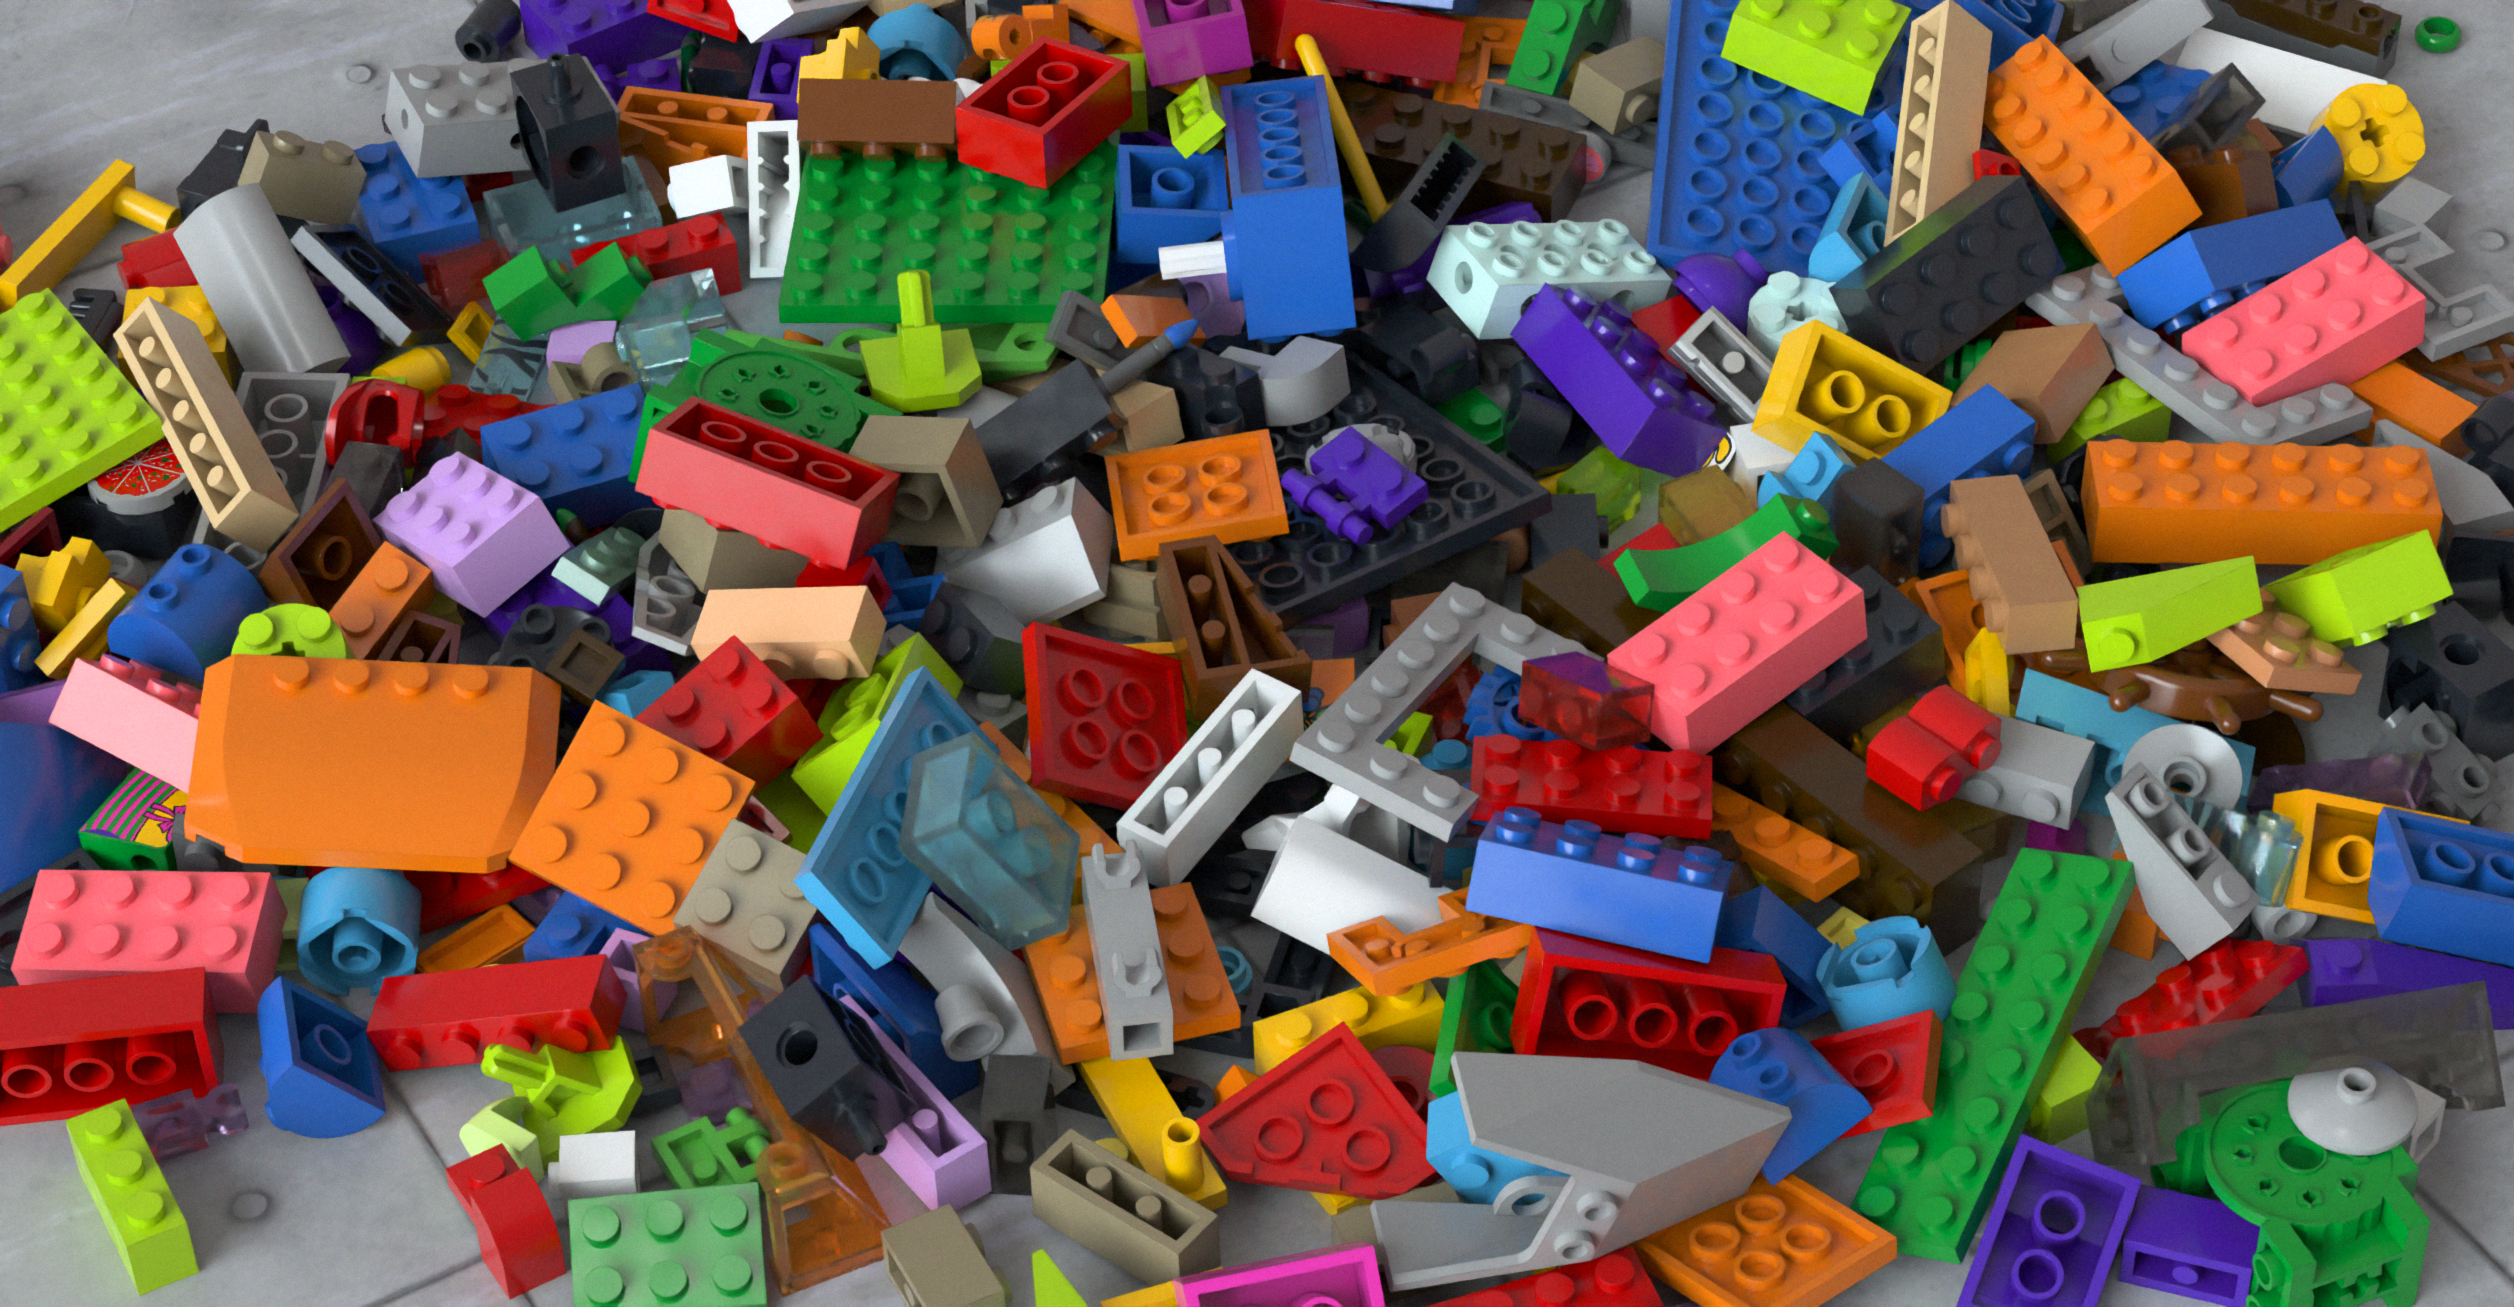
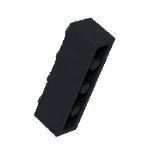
(1049, 430)

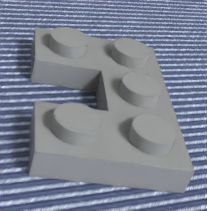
(2453, 321)

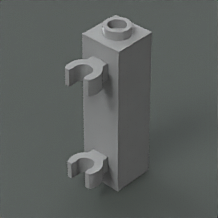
(1127, 954)

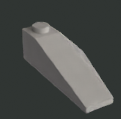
(665, 600)

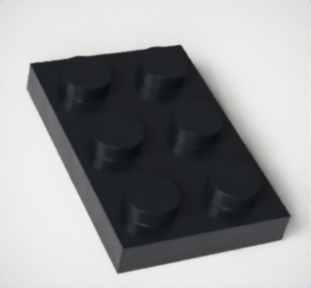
(373, 285)

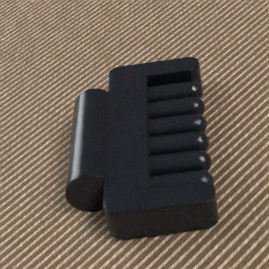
(98, 314)

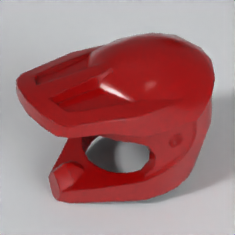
(377, 414)

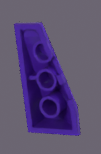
(2367, 968)

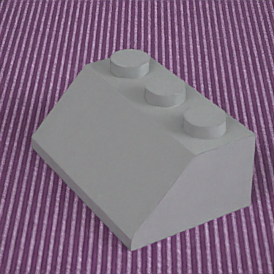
(1039, 555)

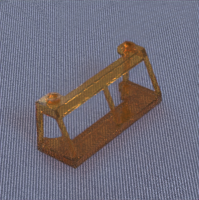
(797, 1165)

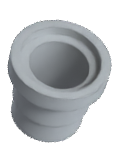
(966, 1023)

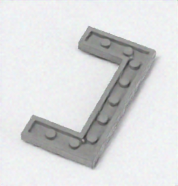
(2183, 385)
(1350, 734)

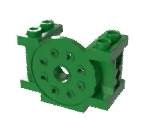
(765, 385)
(2347, 1247)

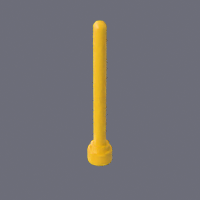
(1343, 129)

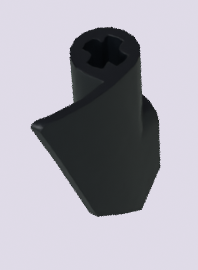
(1539, 427)
(2481, 573)

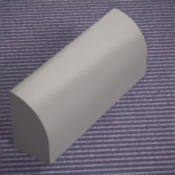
(259, 285)

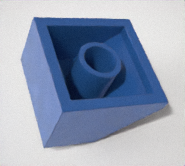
(1165, 200)

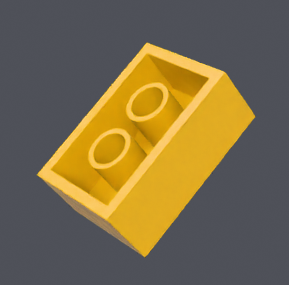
(1844, 391)

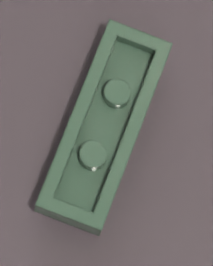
(601, 564)

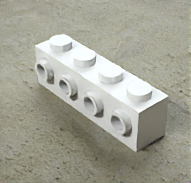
(1213, 777)

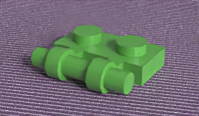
(703, 1157)

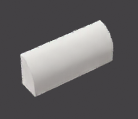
(2291, 84)
(1333, 882)

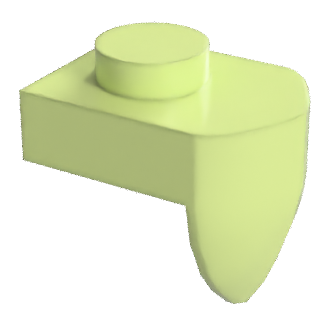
(497, 1125)

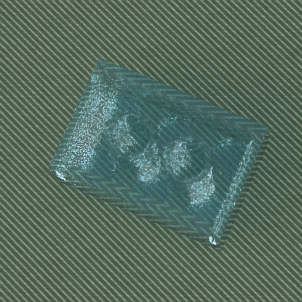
(989, 842)

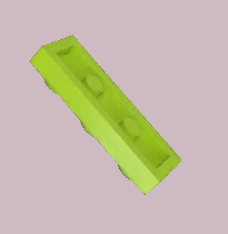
(1196, 118)

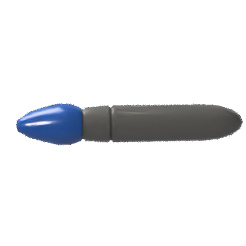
(1148, 355)

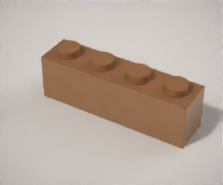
(2010, 564)

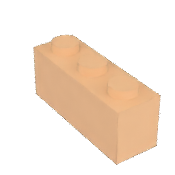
(796, 629)

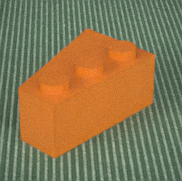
(686, 126)

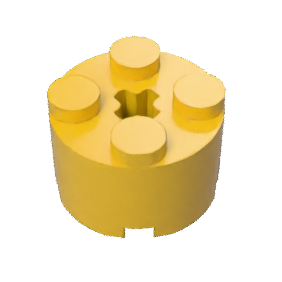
(2376, 134)

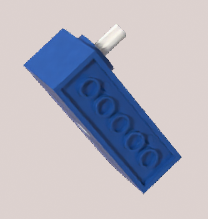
(1287, 218)

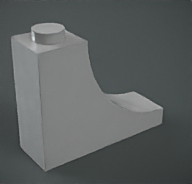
(956, 952)

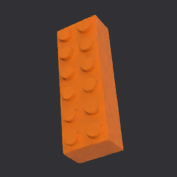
(2084, 157)
(2250, 500)

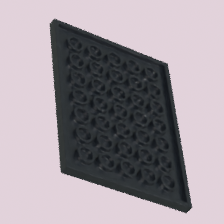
(1315, 571)

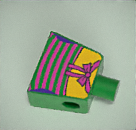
(135, 825)

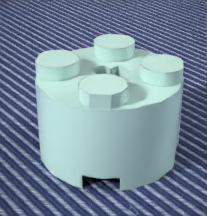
(1785, 306)

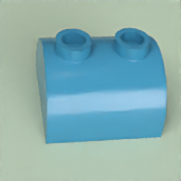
(1852, 230)

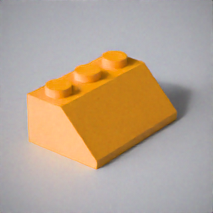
(2335, 852)

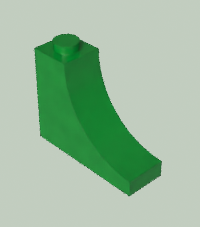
(1670, 576)

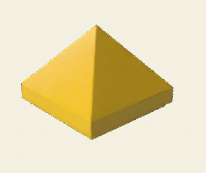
(471, 331)

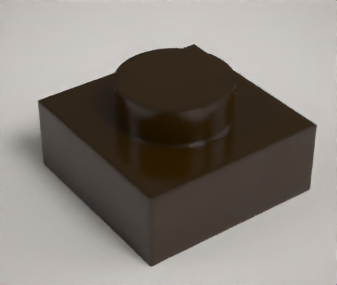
(585, 667)

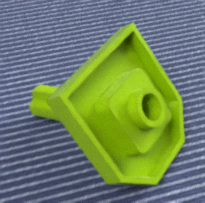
(922, 364)
(568, 1089)

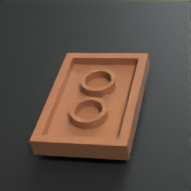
(2284, 653)

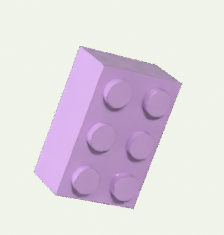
(473, 532)

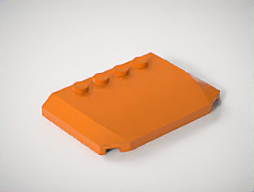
(370, 761)

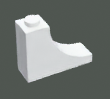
(773, 190)

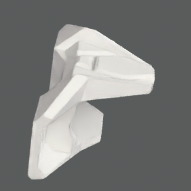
(1345, 815)

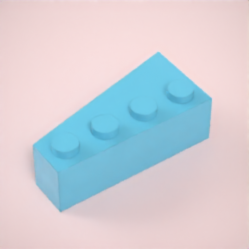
(2088, 715)

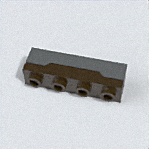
(2330, 31)

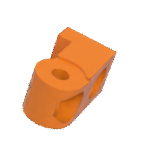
(1010, 34)

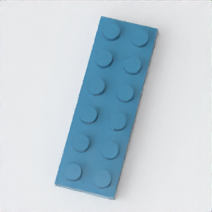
(855, 862)

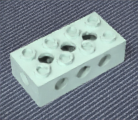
(1498, 269)

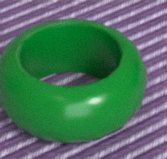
(2439, 25)

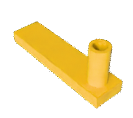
(81, 228)
(1153, 1127)

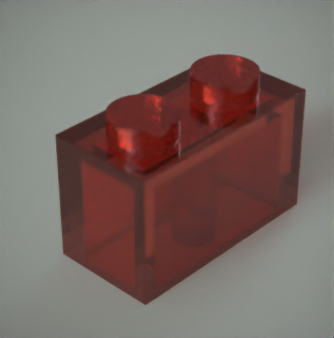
(457, 270)
(1586, 701)

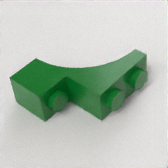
(1556, 37)
(542, 294)

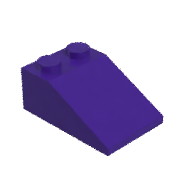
(2050, 1231)

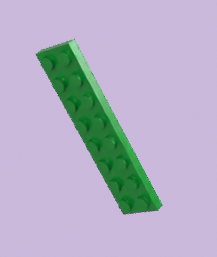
(1996, 1049)

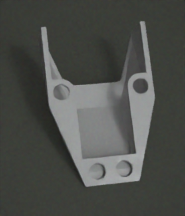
(1630, 1134)

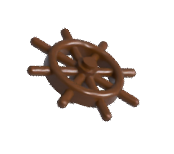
(2188, 686)

